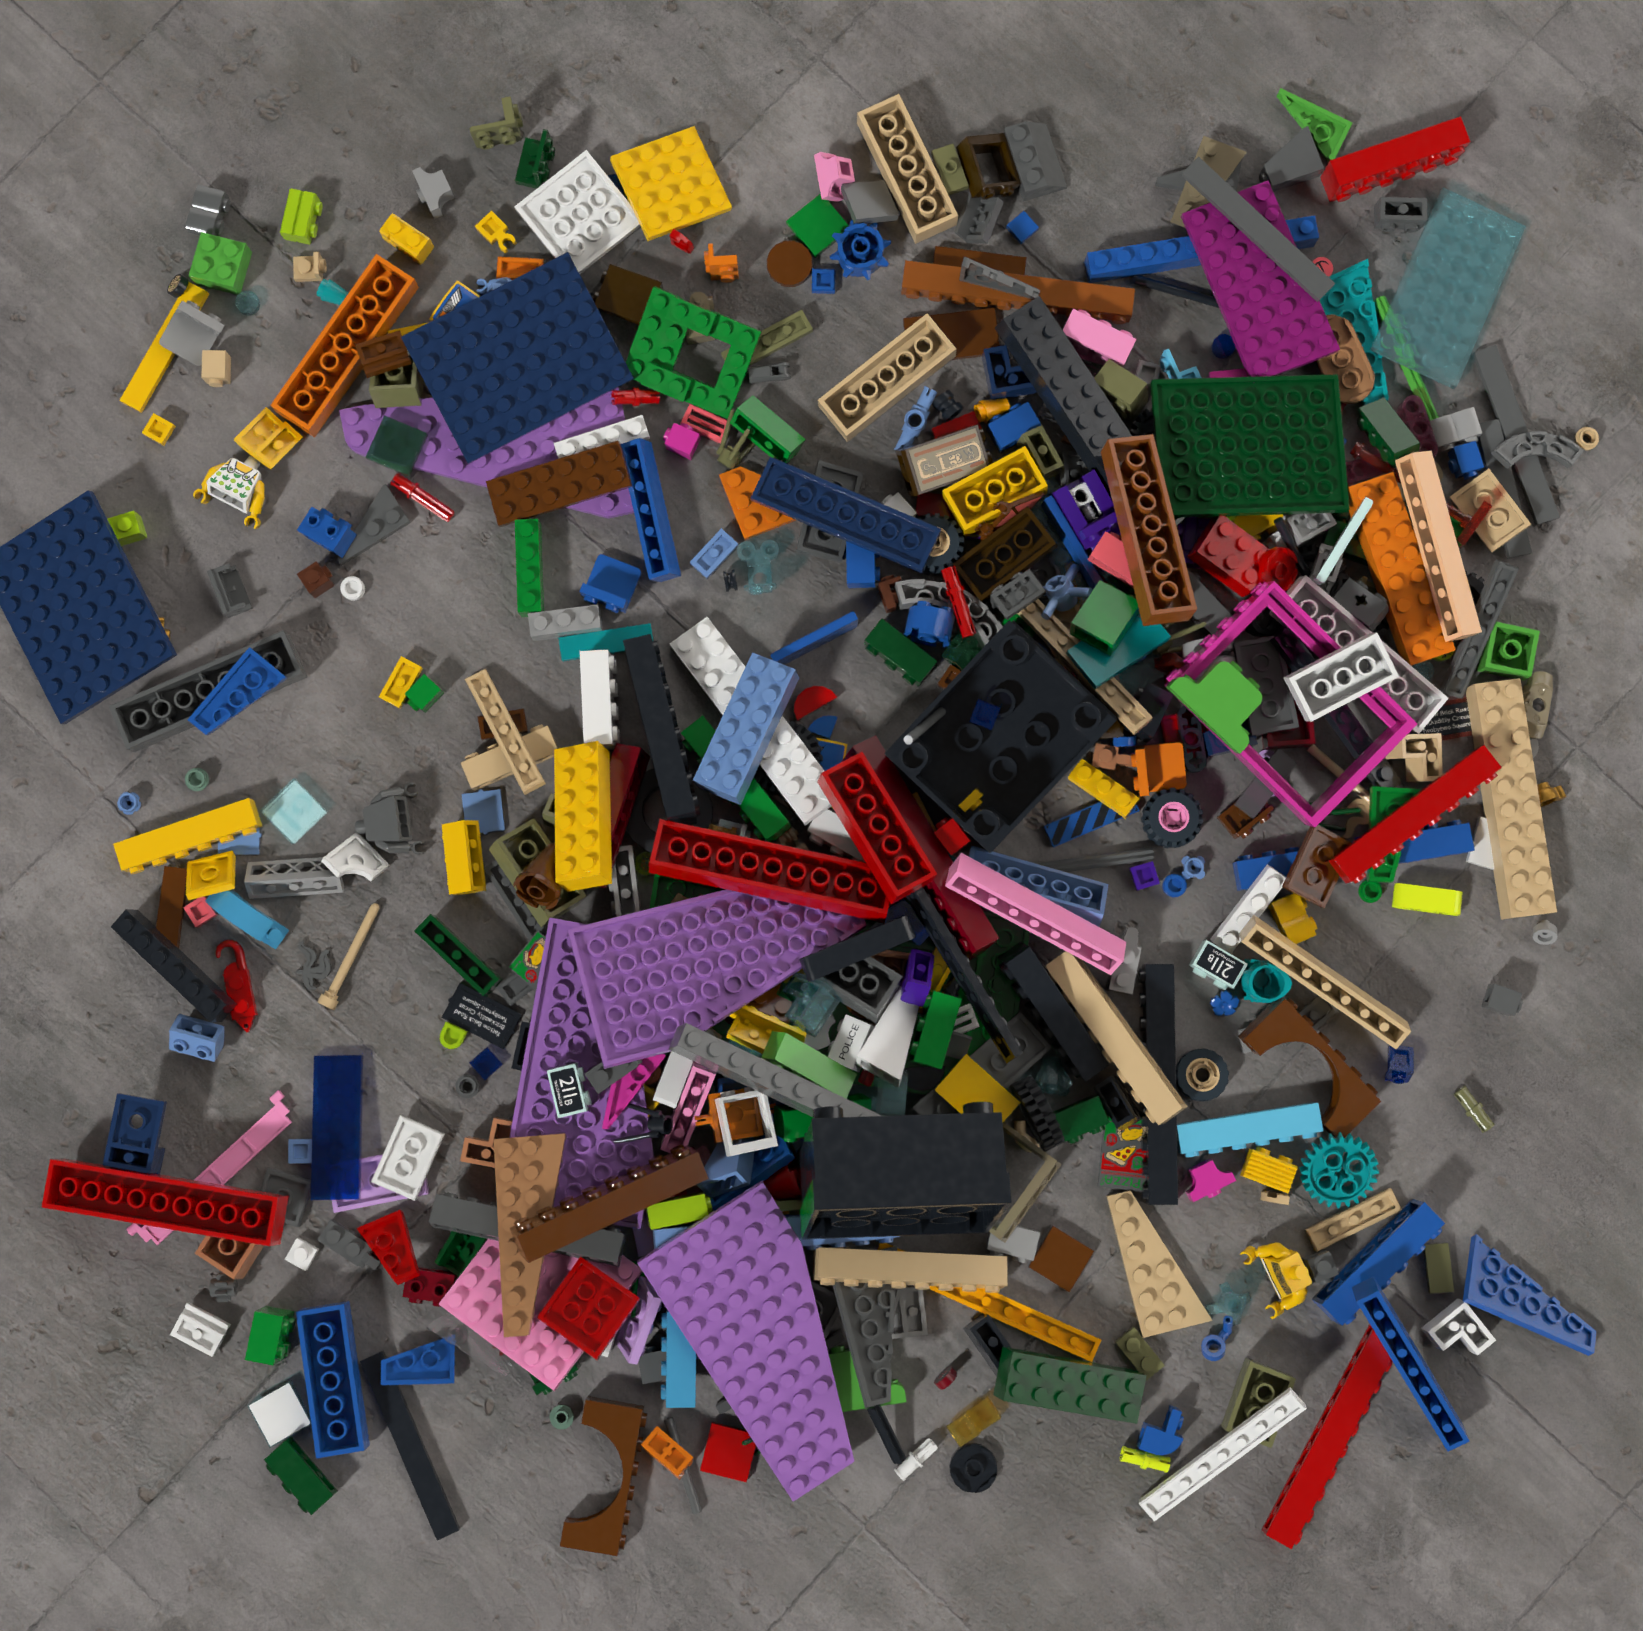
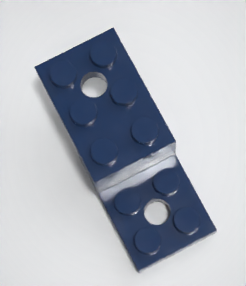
(135, 1147)

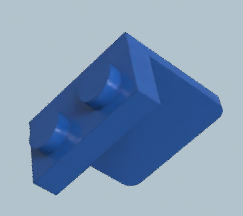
(611, 584)

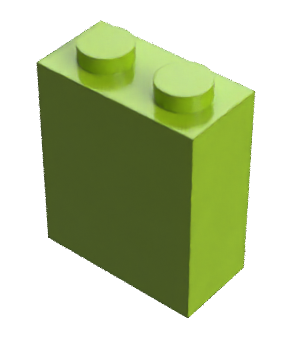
(678, 1210)

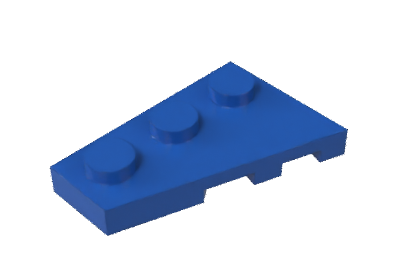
(422, 1365)

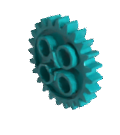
(1318, 1166)

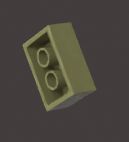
(1253, 1390)

